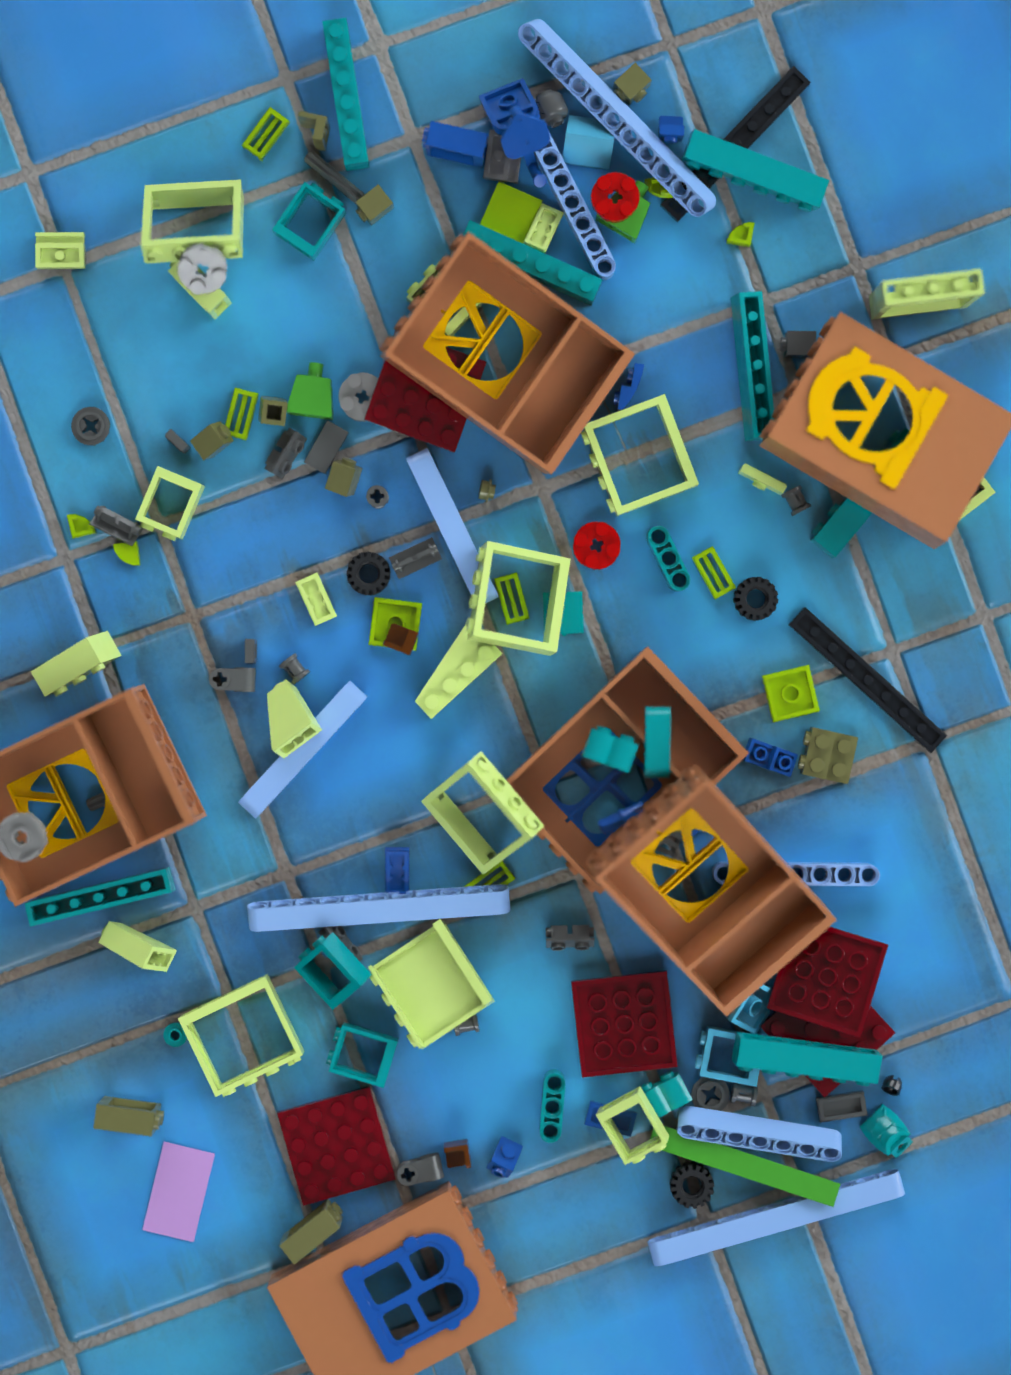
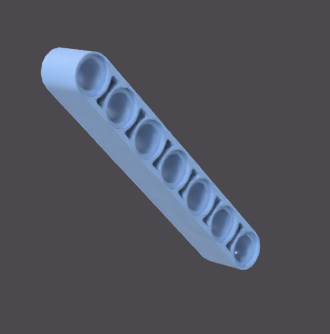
(573, 215)
(447, 518)
(285, 769)
(831, 873)
(759, 1133)

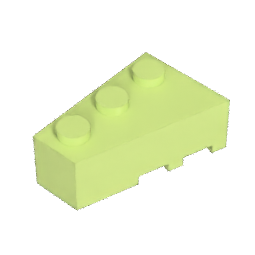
(75, 664)

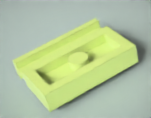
(60, 250)

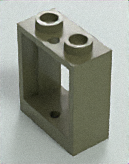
(128, 1116)
(311, 1230)

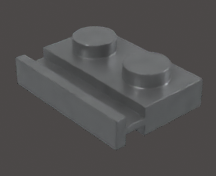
(497, 164)

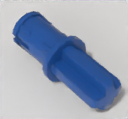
(619, 818)

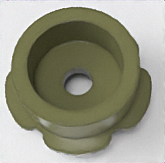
(486, 490)

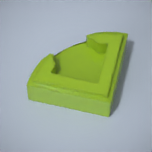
(656, 188)
(741, 235)
(80, 526)
(128, 553)

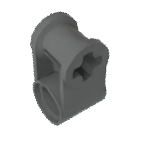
(237, 679)
(425, 1168)

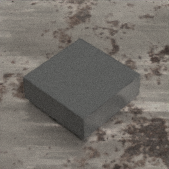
(177, 441)
(250, 650)

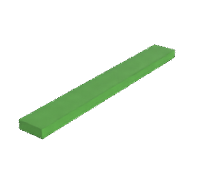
(753, 1168)

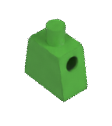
(630, 227)
(312, 394)

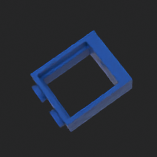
(455, 144)

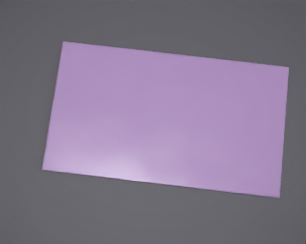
(178, 1191)

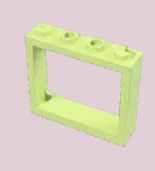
(186, 196)
(926, 294)
(676, 442)
(555, 606)
(464, 832)
(250, 1076)

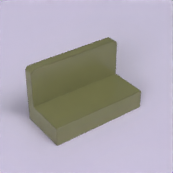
(319, 124)

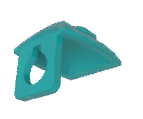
(886, 1132)

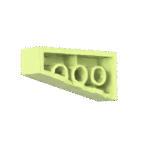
(455, 672)

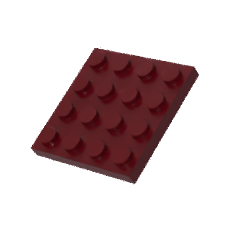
(415, 412)
(831, 981)
(624, 1023)
(874, 1035)
(336, 1145)

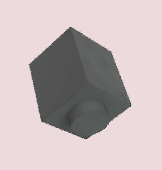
(797, 343)

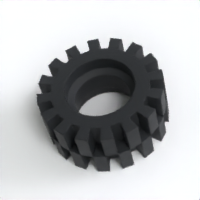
(354, 569)
(743, 607)
(684, 1172)

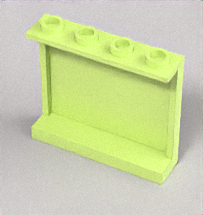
(430, 985)

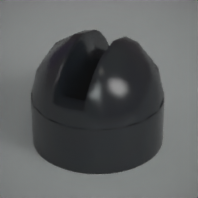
(892, 1086)

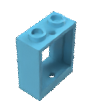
(702, 1060)

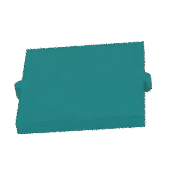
(572, 612)

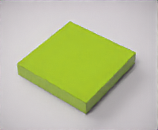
(511, 212)
(393, 611)
(790, 693)

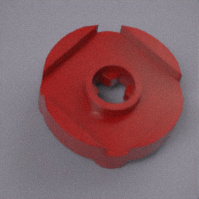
(625, 187)
(601, 532)

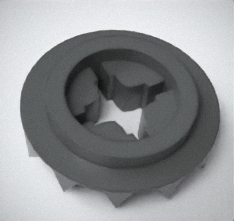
(79, 425)
(721, 1091)

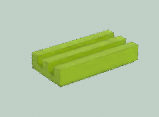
(254, 150)
(246, 394)
(703, 555)
(517, 618)
(505, 871)

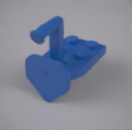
(518, 122)

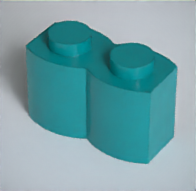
(610, 749)
(667, 1093)

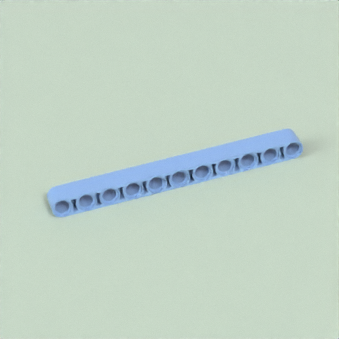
(606, 116)
(378, 908)
(773, 1218)

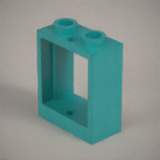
(294, 240)
(343, 959)
(333, 1056)

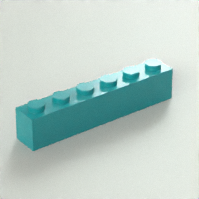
(346, 94)
(754, 170)
(539, 265)
(752, 362)
(848, 516)
(99, 896)
(806, 1058)

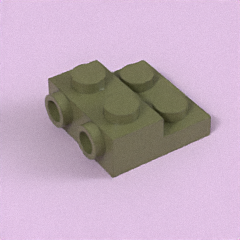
(828, 755)

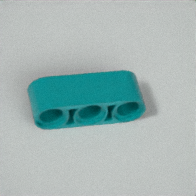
(668, 546)
(657, 742)
(552, 1117)

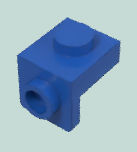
(671, 129)
(504, 1157)

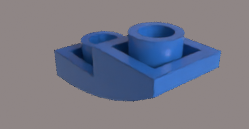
(624, 396)
(770, 757)

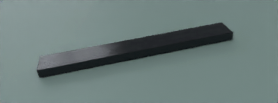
(751, 127)
(867, 680)

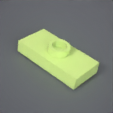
(543, 228)
(762, 480)
(316, 599)

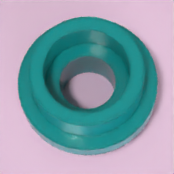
(168, 1038)

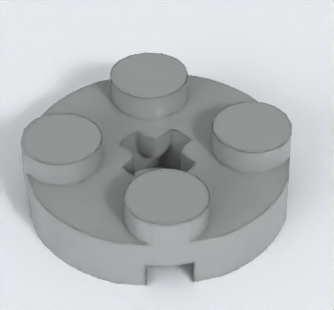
(207, 256)
(347, 394)
(35, 839)

